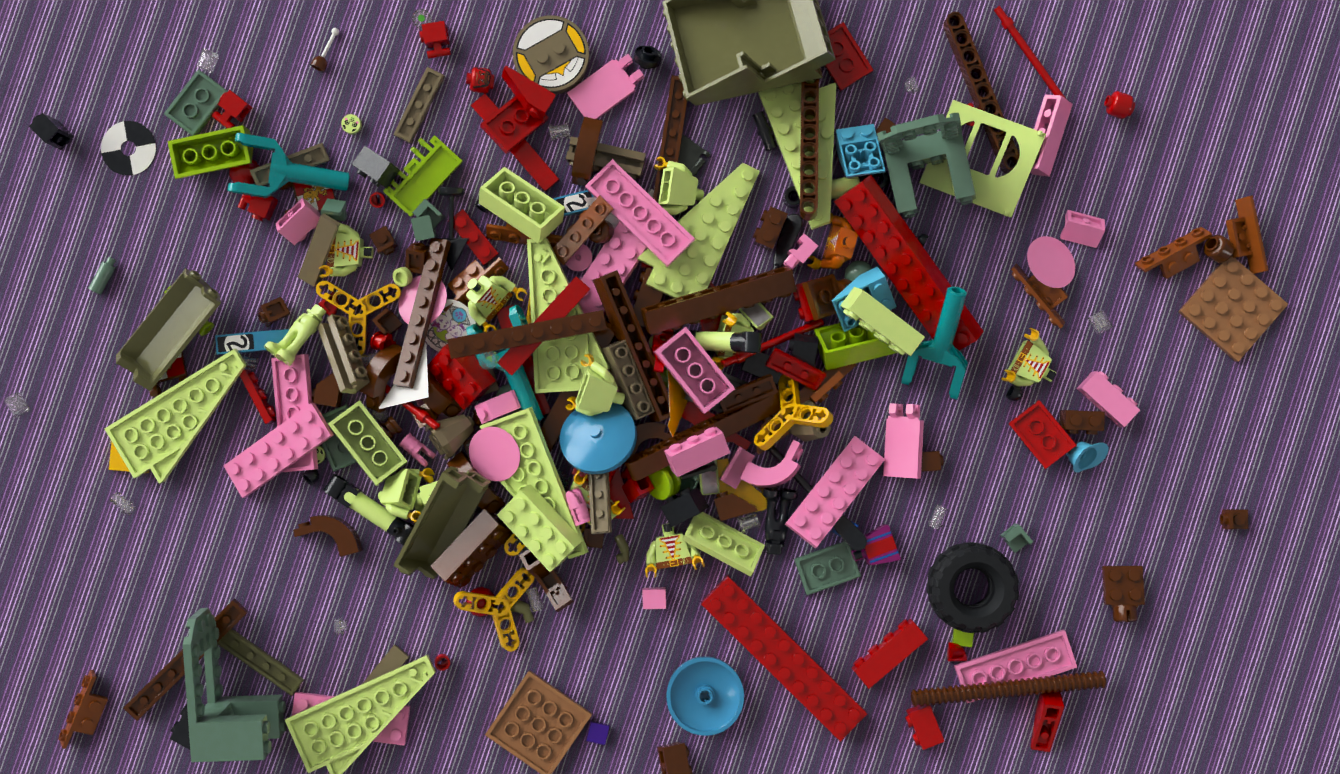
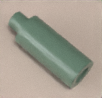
(102, 276)

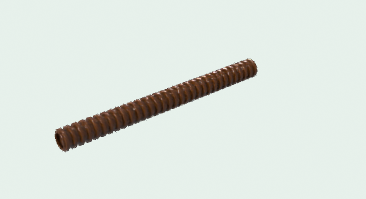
(1008, 688)

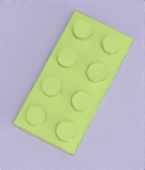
(724, 543)

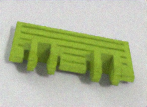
(423, 176)

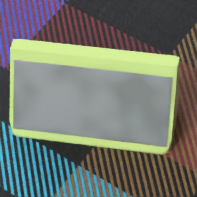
(757, 315)
(709, 482)

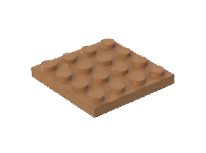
(1233, 308)
(538, 724)

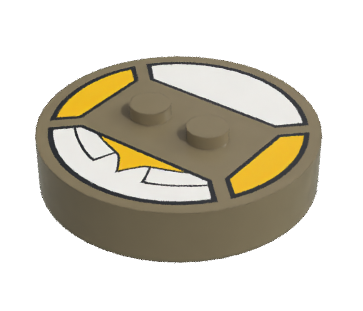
(552, 53)

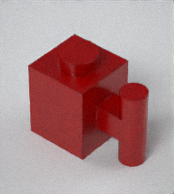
(435, 36)
(233, 107)
(260, 207)
(636, 489)

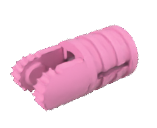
(414, 446)
(578, 506)

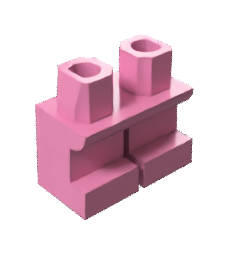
(800, 255)

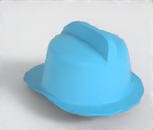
(1087, 456)

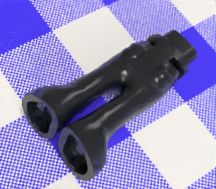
(775, 528)

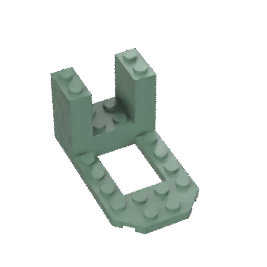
(926, 149)
(227, 725)

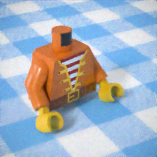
(839, 245)

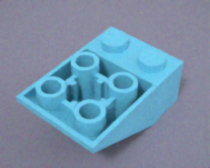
(859, 151)
(874, 284)

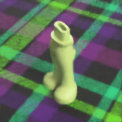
(297, 335)

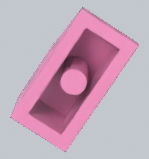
(497, 406)

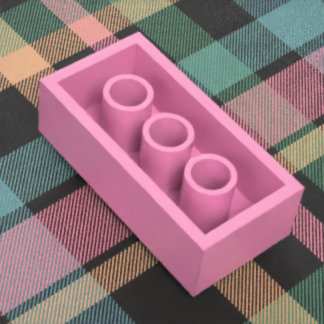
(694, 370)

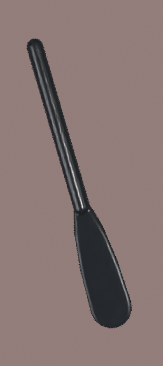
(785, 242)
(844, 527)

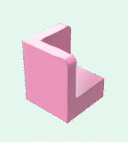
(654, 598)

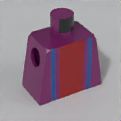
(879, 547)

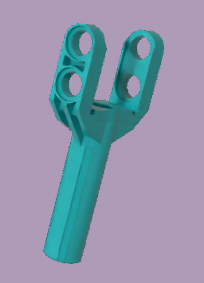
(285, 171)
(941, 347)
(519, 380)

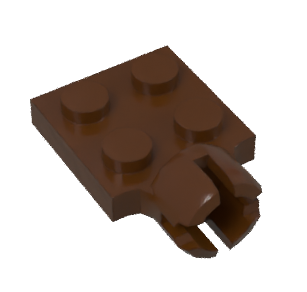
(821, 292)
(1123, 591)

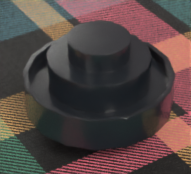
(647, 57)

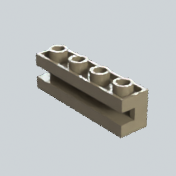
(630, 161)
(343, 354)
(628, 379)

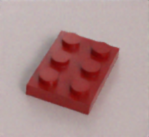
(850, 61)
(511, 125)
(1042, 434)

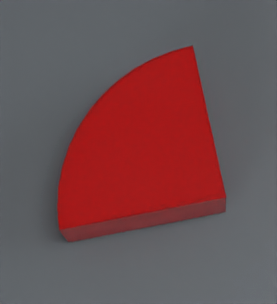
(328, 307)
(956, 652)

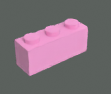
(1108, 398)
(697, 451)

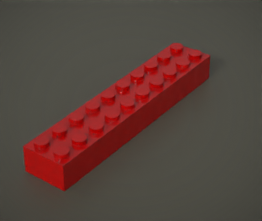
(902, 258)
(783, 658)

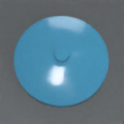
(598, 441)
(705, 696)

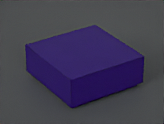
(598, 733)

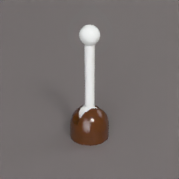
(319, 62)

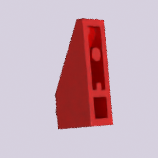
(531, 95)
(1046, 721)

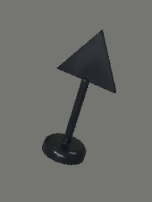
(457, 244)

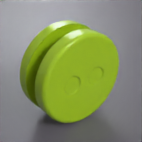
(665, 483)

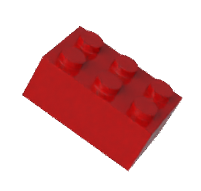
(461, 377)

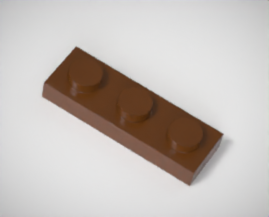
(749, 393)

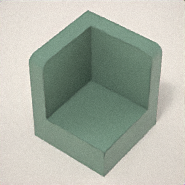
(427, 208)
(335, 209)
(423, 228)
(1016, 537)

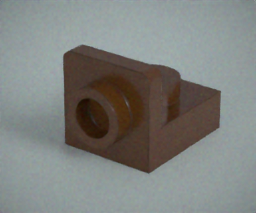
(383, 241)
(416, 257)
(273, 311)
(1234, 519)

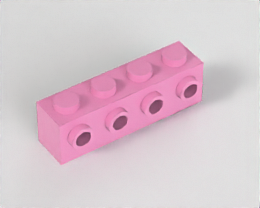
(1052, 121)

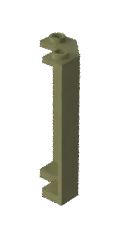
(168, 328)
(441, 520)

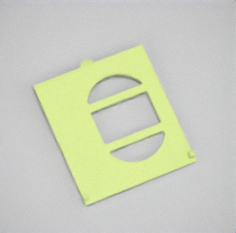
(991, 192)

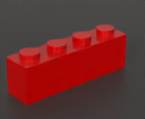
(889, 653)

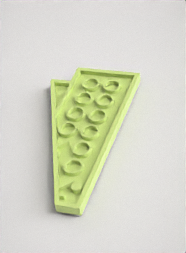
(784, 115)
(711, 226)
(559, 360)
(166, 426)
(536, 466)
(345, 725)

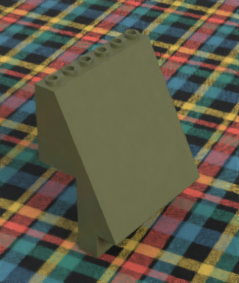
(745, 45)

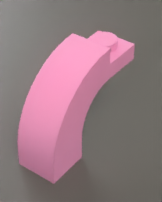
(775, 475)

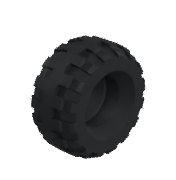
(1001, 591)

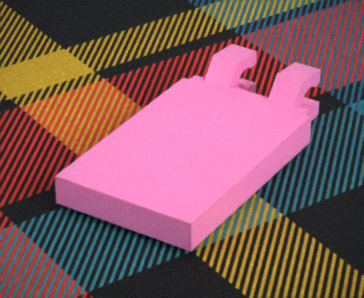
(605, 88)
(903, 442)

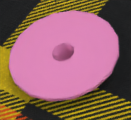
(581, 259)

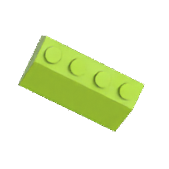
(209, 152)
(848, 347)

